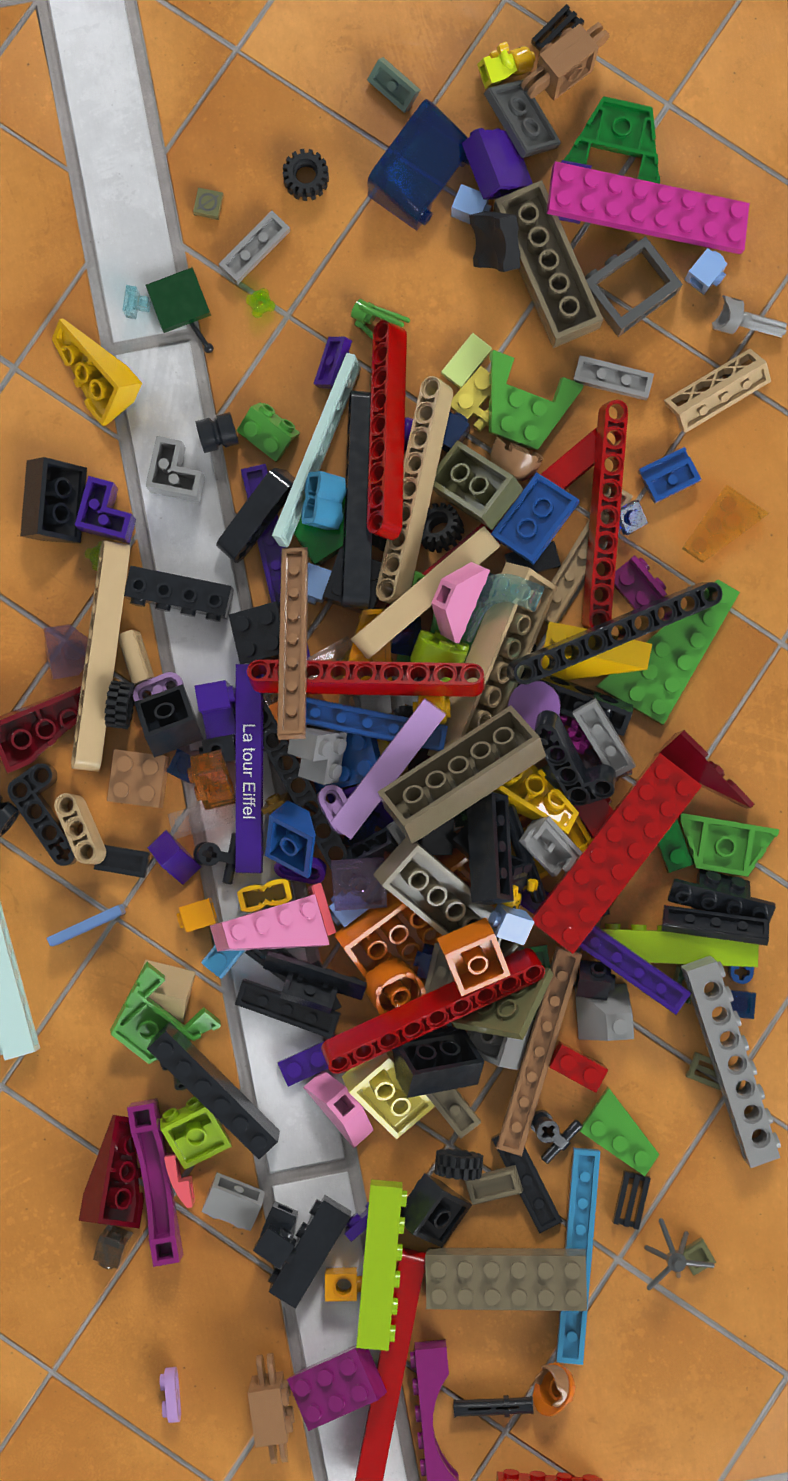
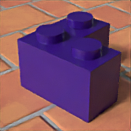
(97, 512)
(217, 708)

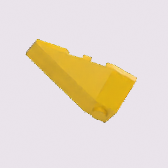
(102, 377)
(622, 659)
(538, 799)

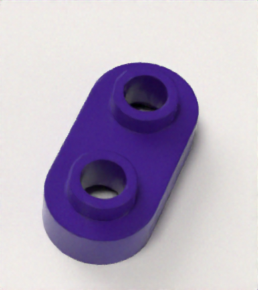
(317, 872)

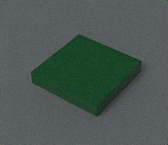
(178, 300)

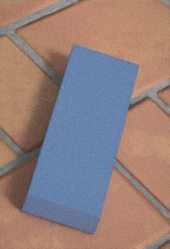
(86, 925)

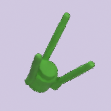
(366, 312)

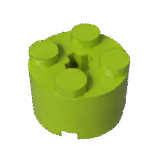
(438, 649)

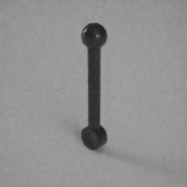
(208, 347)

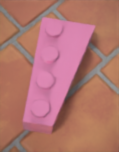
(281, 926)

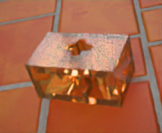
(211, 780)

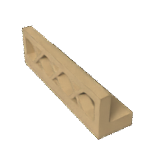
(721, 393)

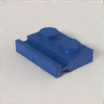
(669, 475)

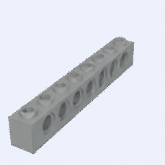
(766, 1145)

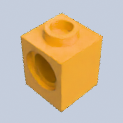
(197, 915)
(333, 1292)

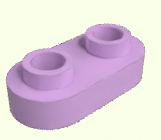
(156, 685)
(329, 809)
(170, 1384)

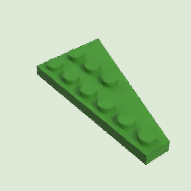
(672, 660)

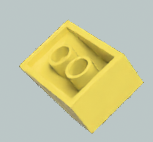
(381, 1095)

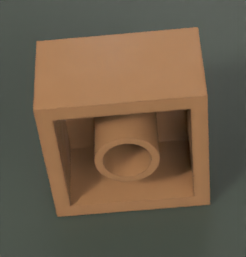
(138, 778)

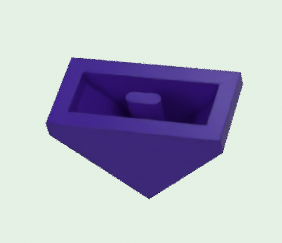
(174, 857)

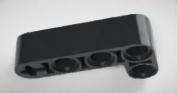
(256, 514)
(578, 784)
(47, 818)

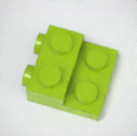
(193, 1133)

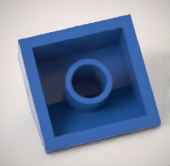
(291, 838)

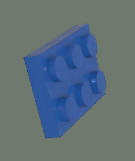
(535, 518)
(357, 761)

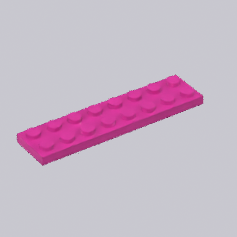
(647, 208)

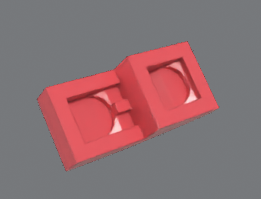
(182, 1185)

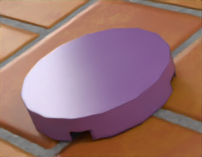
(533, 699)

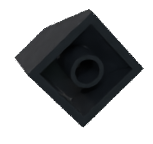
(433, 1210)

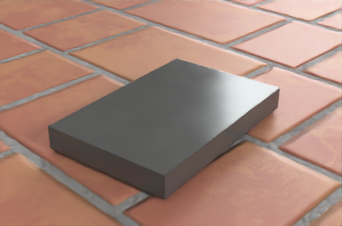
(522, 119)

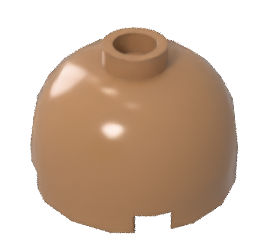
(515, 459)

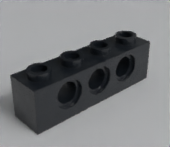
(574, 696)

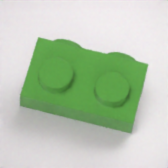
(267, 430)

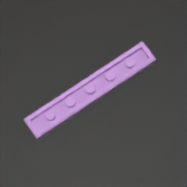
(388, 767)

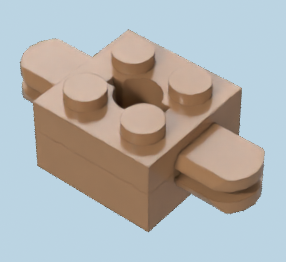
(565, 61)
(269, 1408)

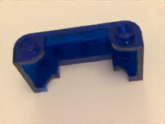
(418, 165)

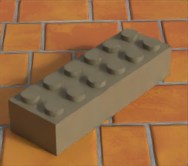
(550, 267)
(462, 774)
(433, 891)
(506, 1279)

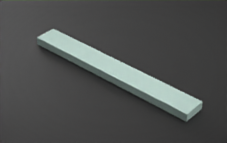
(317, 448)

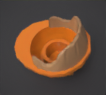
(553, 1389)

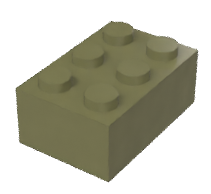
(475, 485)

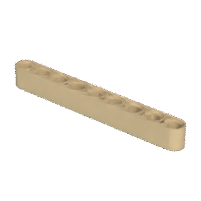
(418, 481)
(100, 655)

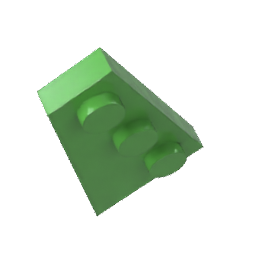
(619, 1134)

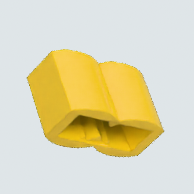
(258, 896)

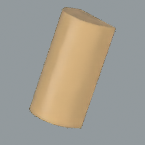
(135, 656)

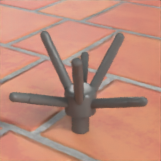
(675, 1258)

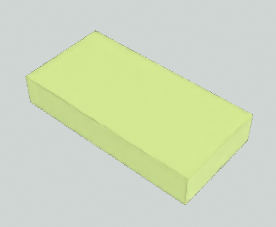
(466, 361)

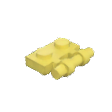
(472, 396)

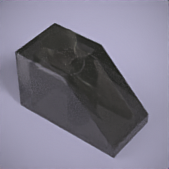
(112, 1247)

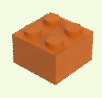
(473, 956)

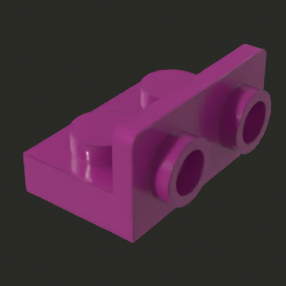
(638, 584)

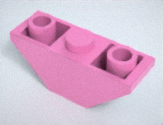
(457, 599)
(340, 1107)

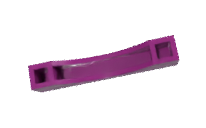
(160, 1202)
(432, 1370)

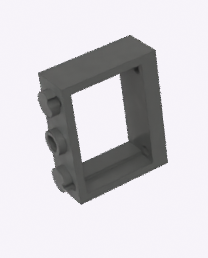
(607, 310)

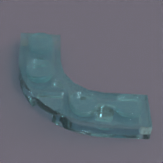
(503, 589)

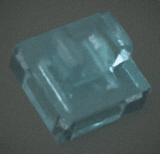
(134, 302)

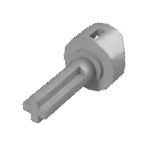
(734, 316)

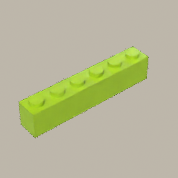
(678, 948)
(380, 1265)

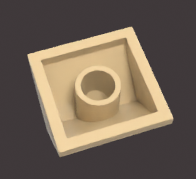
(175, 991)

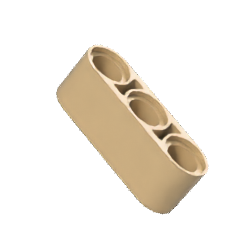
(70, 821)

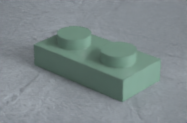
(393, 84)

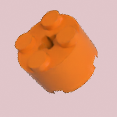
(392, 985)

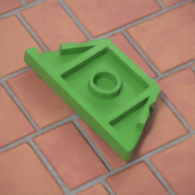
(725, 844)

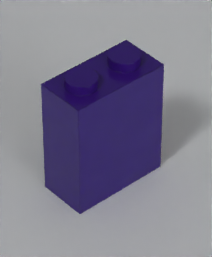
(495, 163)

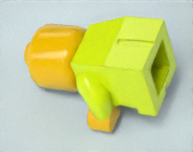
(501, 65)

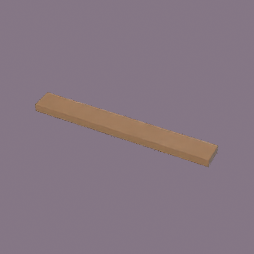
(293, 644)
(538, 1053)

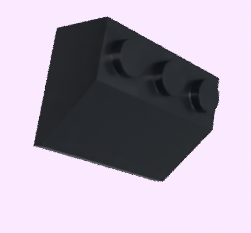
(52, 500)
(437, 1062)

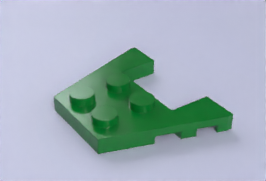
(621, 129)

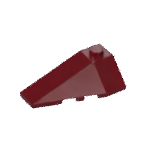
(35, 728)
(691, 758)
(113, 1185)

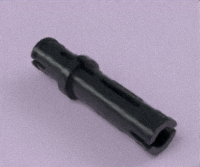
(497, 1406)

